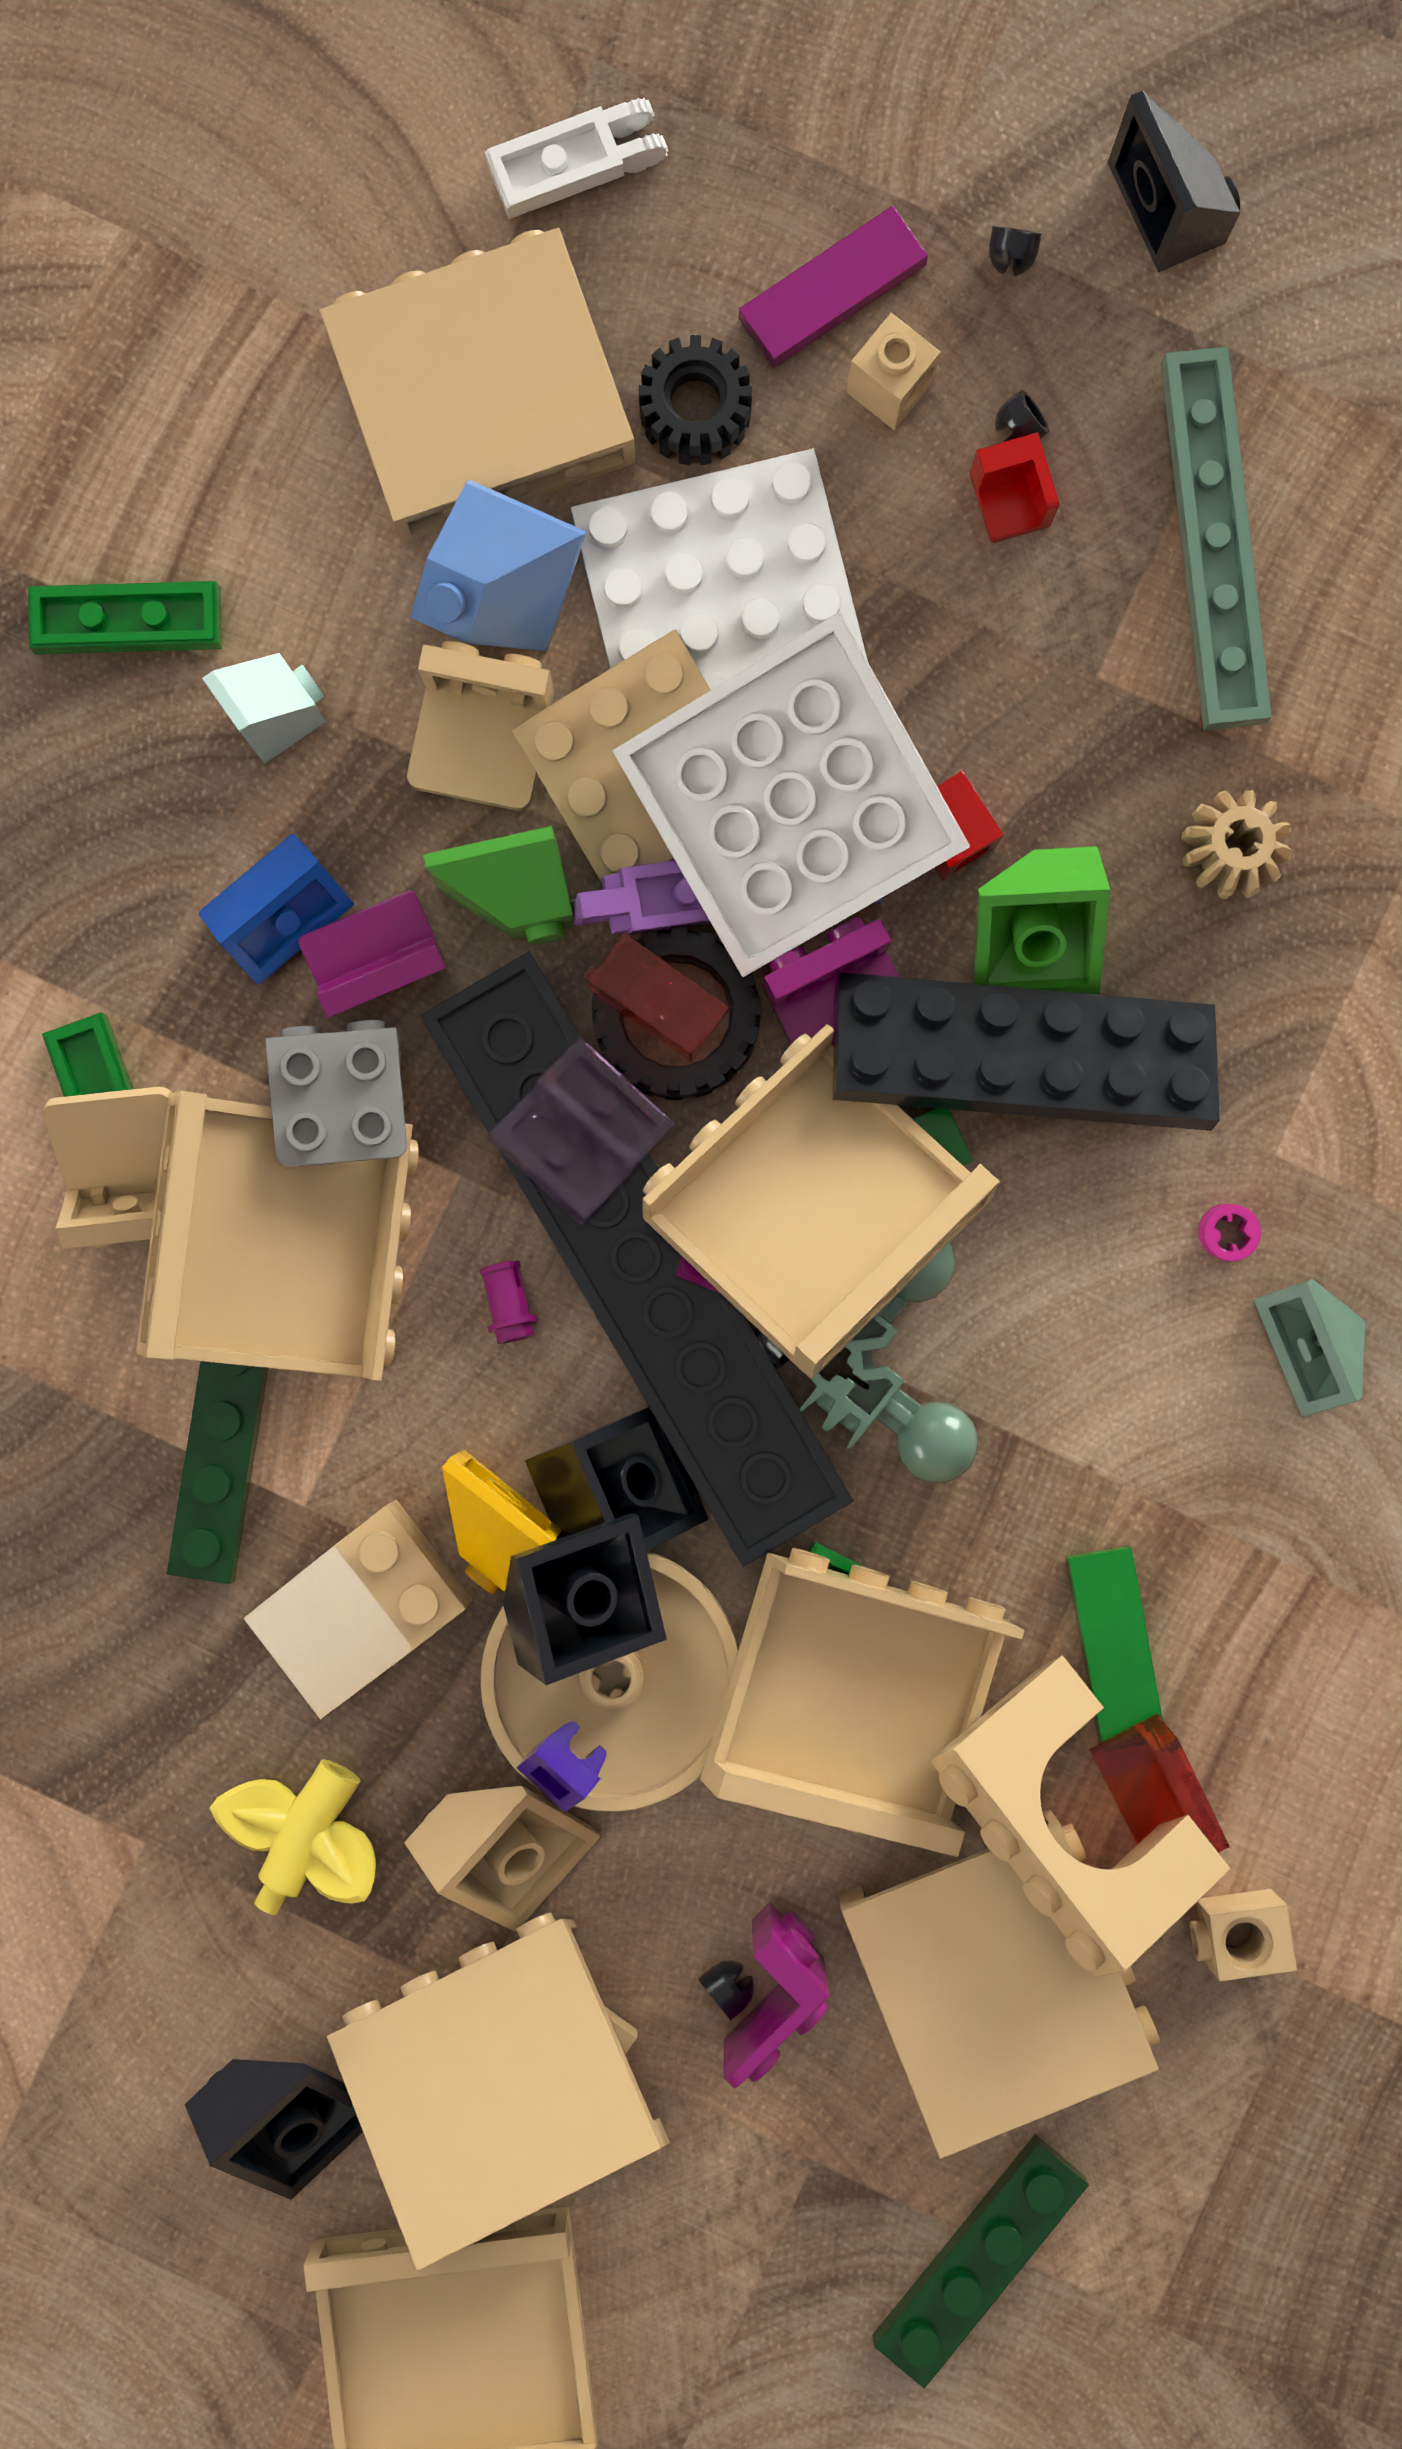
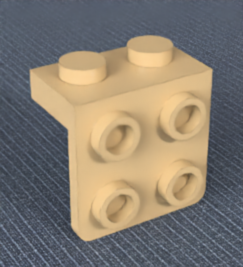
(466, 725)
(109, 1163)

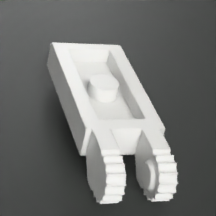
(573, 156)

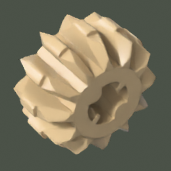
(1242, 823)

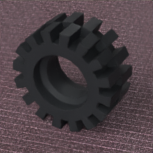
(687, 365)

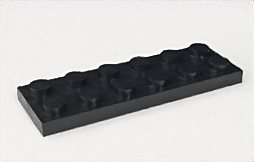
(1025, 1052)

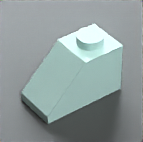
(268, 702)

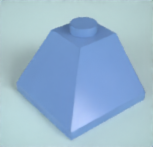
(497, 572)

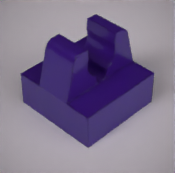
(559, 1771)

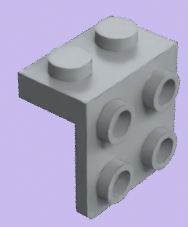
(336, 1094)

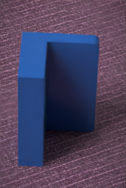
(273, 906)

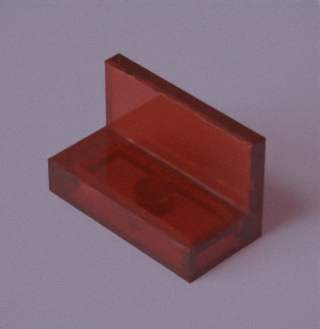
(656, 997)
(1154, 1781)

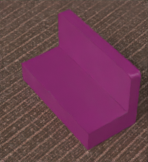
(371, 952)

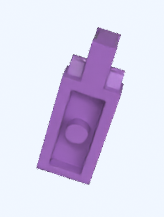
(641, 900)

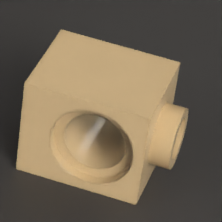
(892, 371)
(1267, 1950)

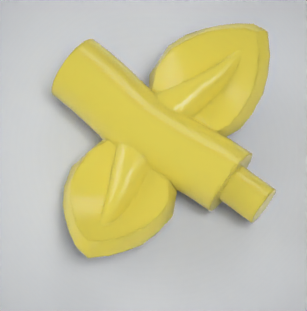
(301, 1836)

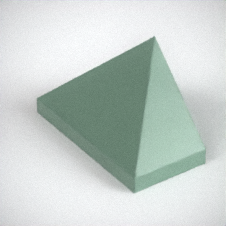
(1316, 1345)

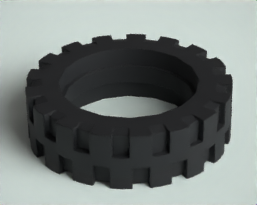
(719, 1066)

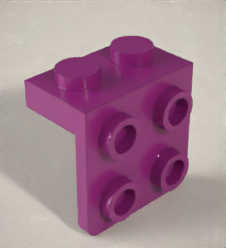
(804, 984)
(797, 2003)

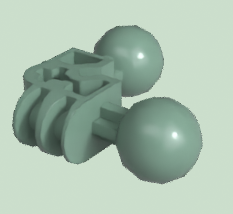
(933, 1438)

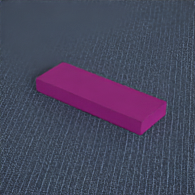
(833, 286)

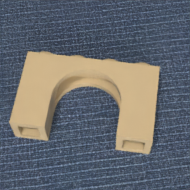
(998, 1778)

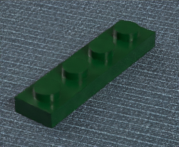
(217, 1472)
(979, 2261)

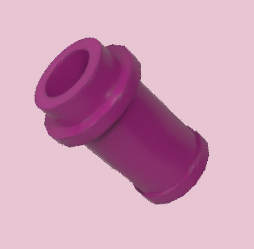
(508, 1302)

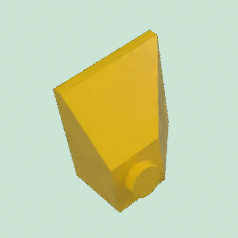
(491, 1520)

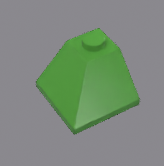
(509, 883)
(1044, 922)

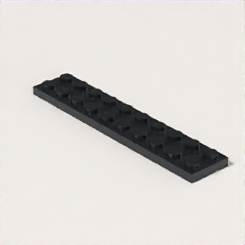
(676, 1338)

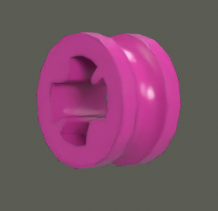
(1248, 1227)

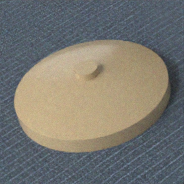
(645, 1708)

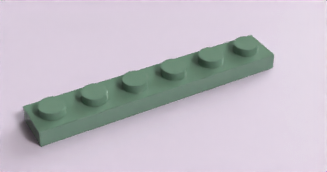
(1215, 538)

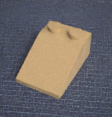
(358, 1609)

